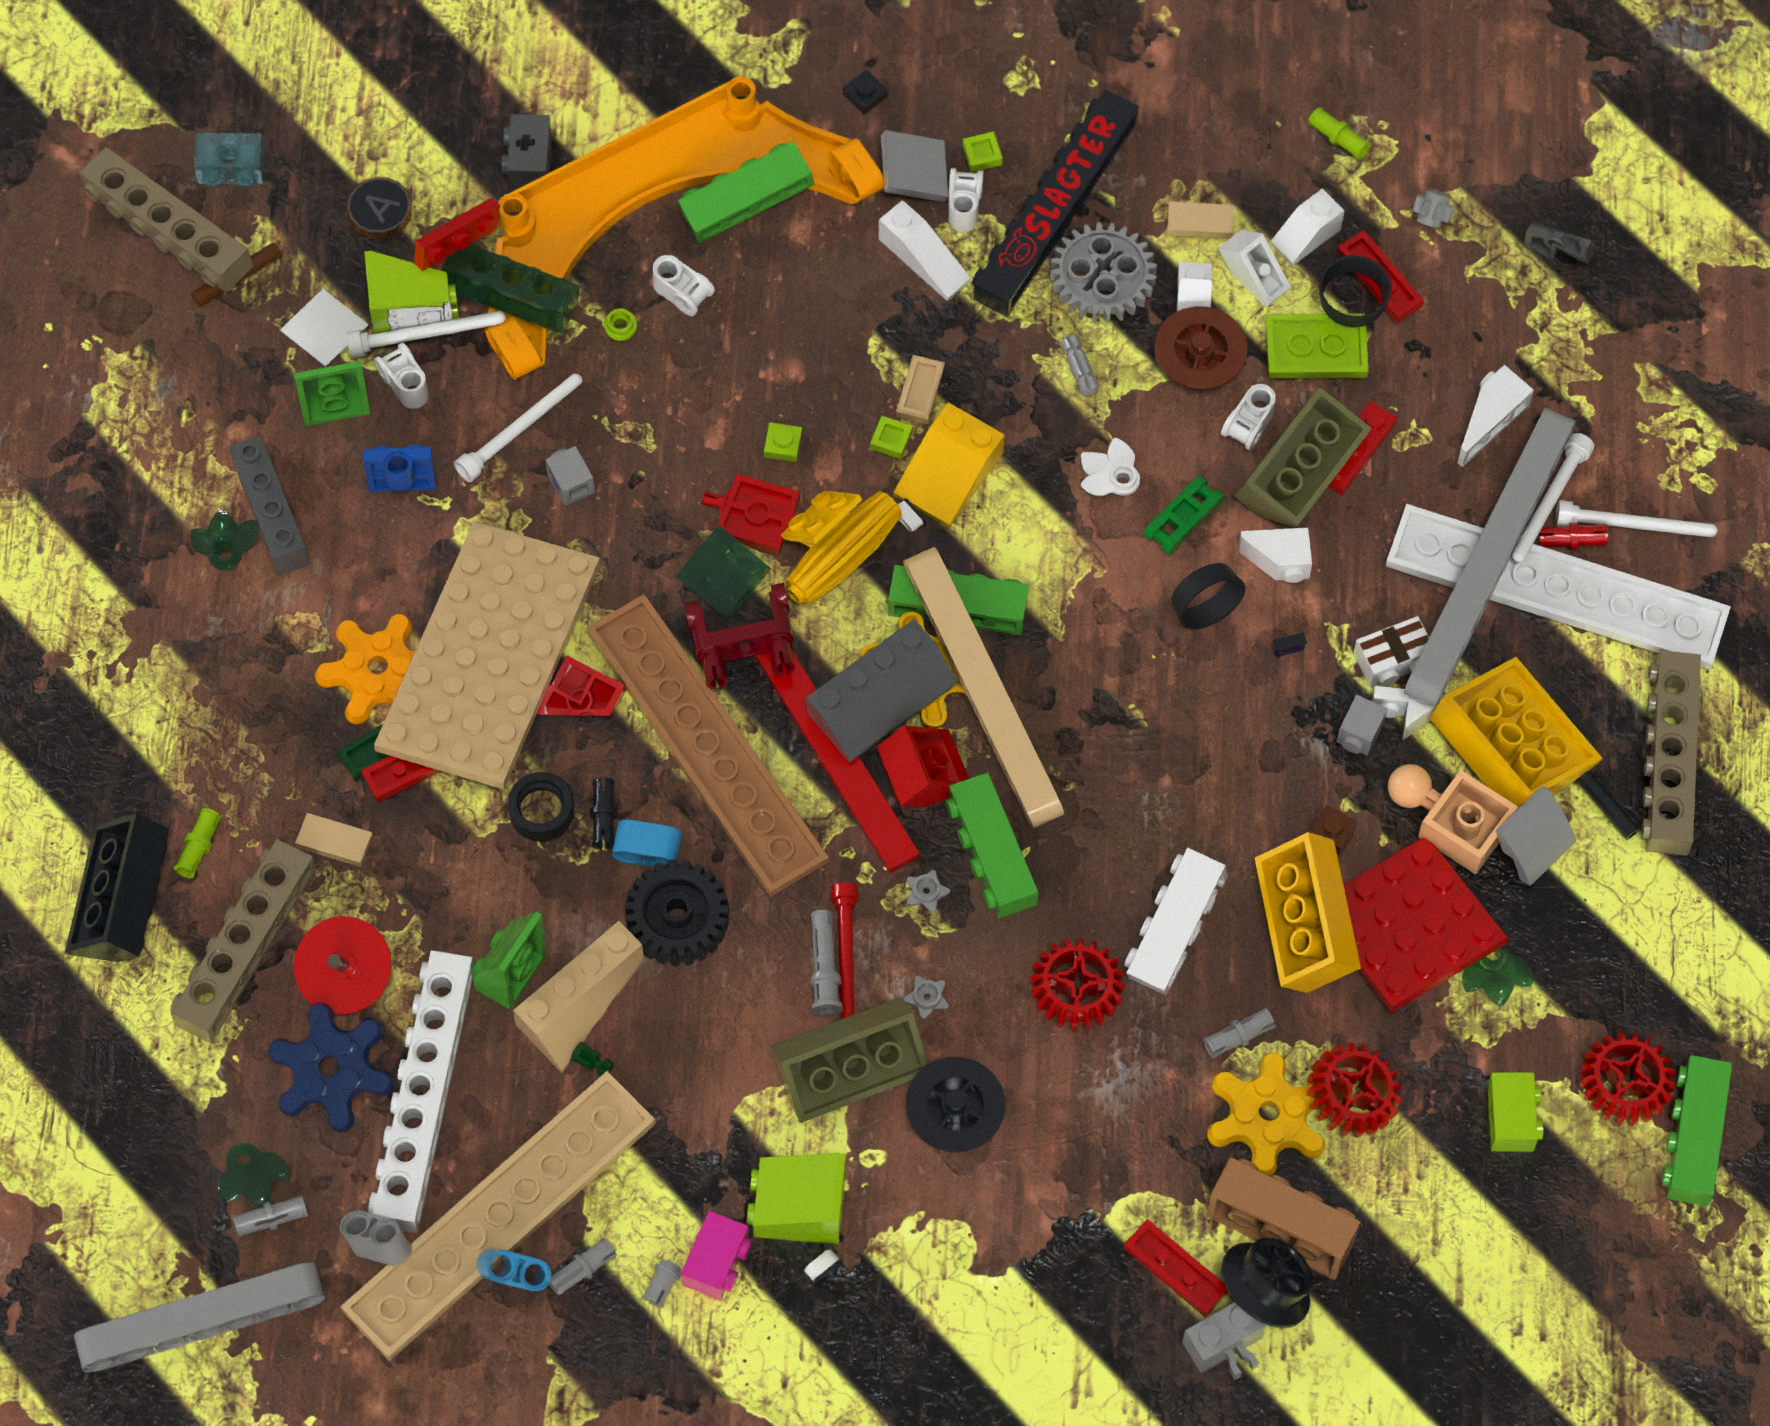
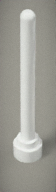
(360, 342)
(1577, 450)
(471, 464)
(1570, 513)

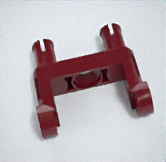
(765, 636)

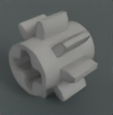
(1433, 208)

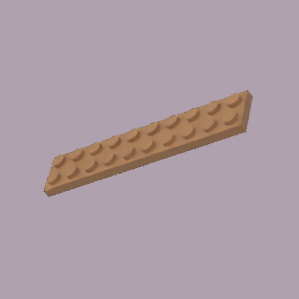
(707, 745)

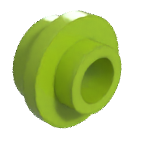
(616, 317)

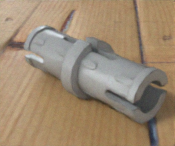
(1239, 1033)
(270, 1216)

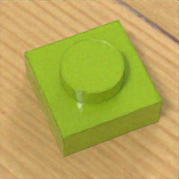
(982, 152)
(891, 437)
(783, 442)

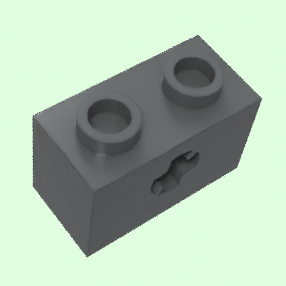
(528, 148)

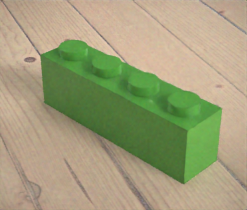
(745, 191)
(989, 602)
(992, 846)
(1698, 1130)

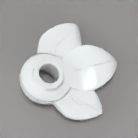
(1106, 469)

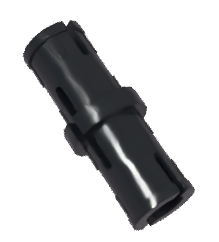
(603, 813)

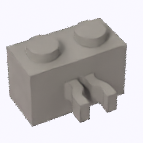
(1222, 1337)

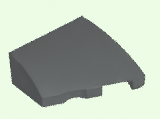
(1549, 240)

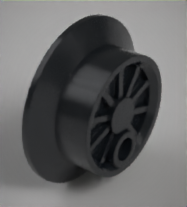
(955, 1104)
(1268, 1281)

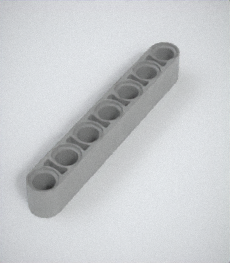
(199, 1317)

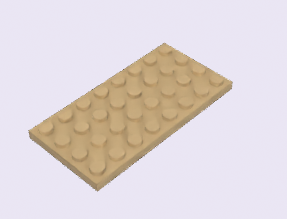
(487, 655)

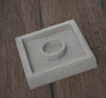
(914, 166)

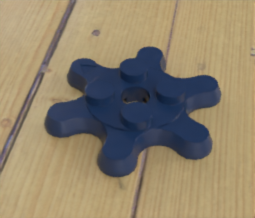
(354, 1071)

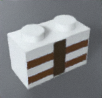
(1390, 652)

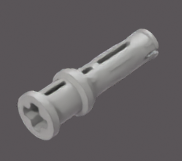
(825, 977)

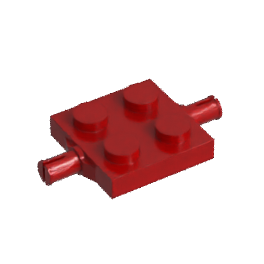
(755, 512)

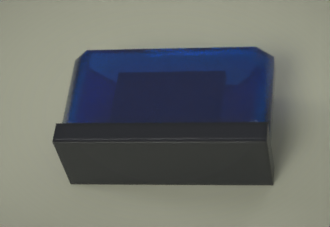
(1289, 644)

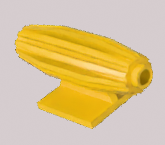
(837, 539)

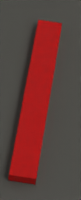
(849, 779)

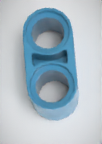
(645, 843)
(514, 1269)

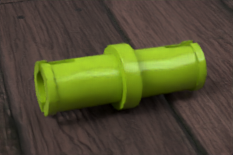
(1339, 133)
(197, 843)

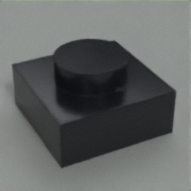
(865, 92)

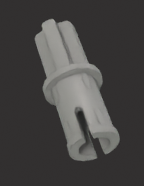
(582, 1266)

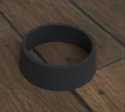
(1360, 265)
(1217, 606)

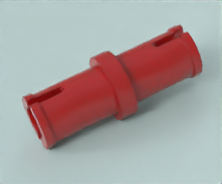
(1573, 536)

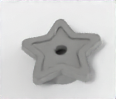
(930, 882)
(923, 988)

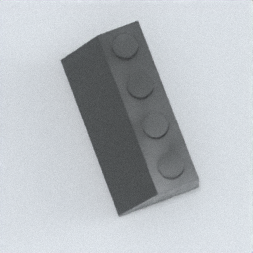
(881, 691)

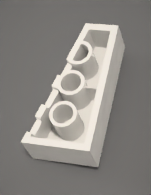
(1175, 921)

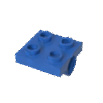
(399, 468)

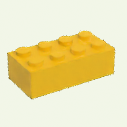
(1307, 913)

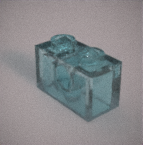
(216, 148)

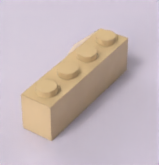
(579, 994)

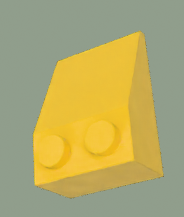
(950, 464)

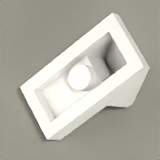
(1194, 285)
(1415, 712)

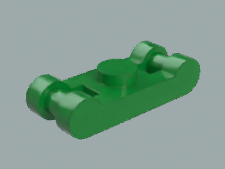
(1184, 514)

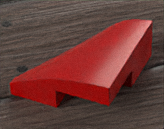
(581, 692)

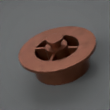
(1200, 348)

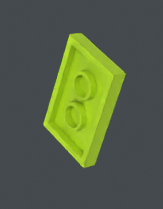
(1314, 347)

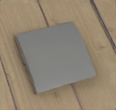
(1536, 835)

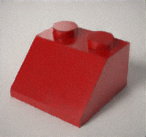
(921, 764)

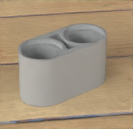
(375, 1237)

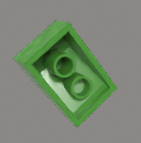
(332, 393)
(512, 960)

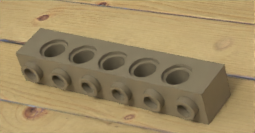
(110, 171)
(1683, 673)
(208, 1018)

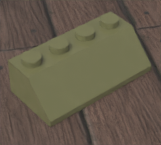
(1303, 460)
(850, 1059)

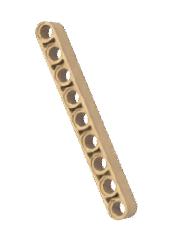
(983, 688)

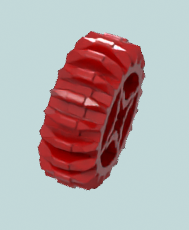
(1091, 985)
(1655, 1093)
(1378, 1101)

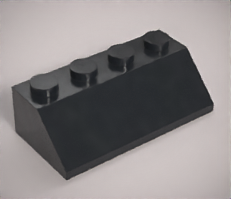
(117, 889)

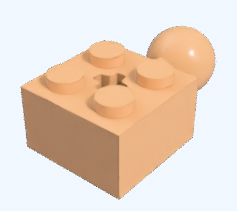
(1449, 813)

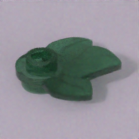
(223, 537)
(1497, 976)
(252, 1178)

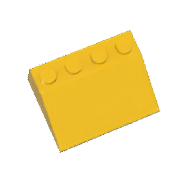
(1513, 733)

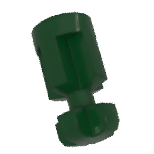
(591, 1059)

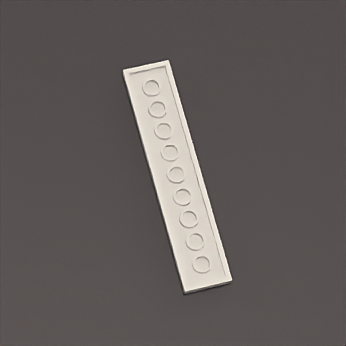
(1565, 588)

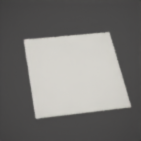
(323, 327)

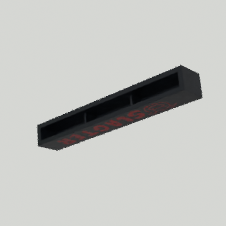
(1055, 203)

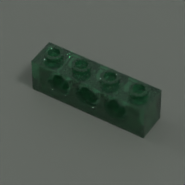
(512, 287)

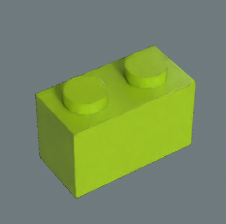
(1513, 1112)

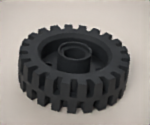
(673, 888)

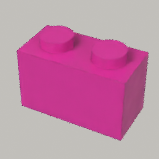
(715, 1256)

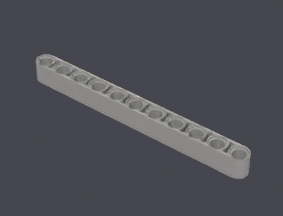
(1489, 558)

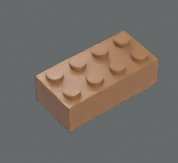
(1272, 1209)

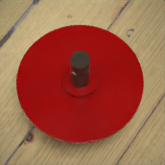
(343, 964)

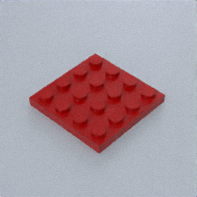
(1416, 924)

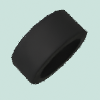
(541, 782)

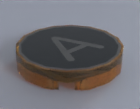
(379, 207)

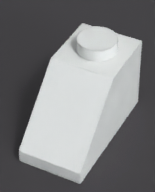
(1308, 227)
(1254, 265)
(1279, 552)

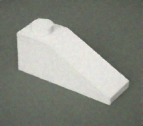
(922, 250)
(1499, 403)

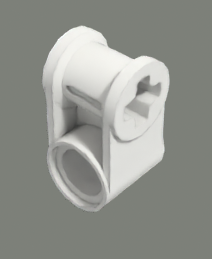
(964, 194)
(685, 288)
(401, 372)
(1248, 421)

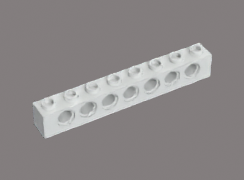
(440, 971)

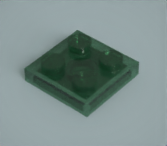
(723, 572)

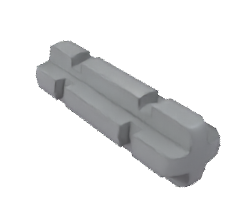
(1080, 365)

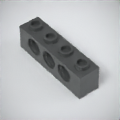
(269, 505)

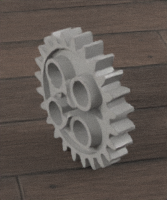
(1080, 256)

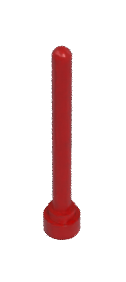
(844, 897)

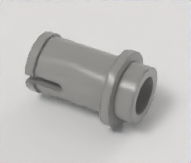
(661, 1283)

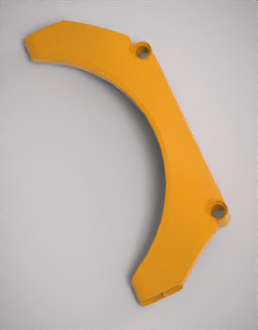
(678, 150)

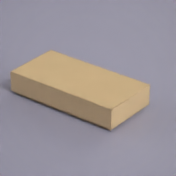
(1200, 220)
(920, 389)
(334, 840)

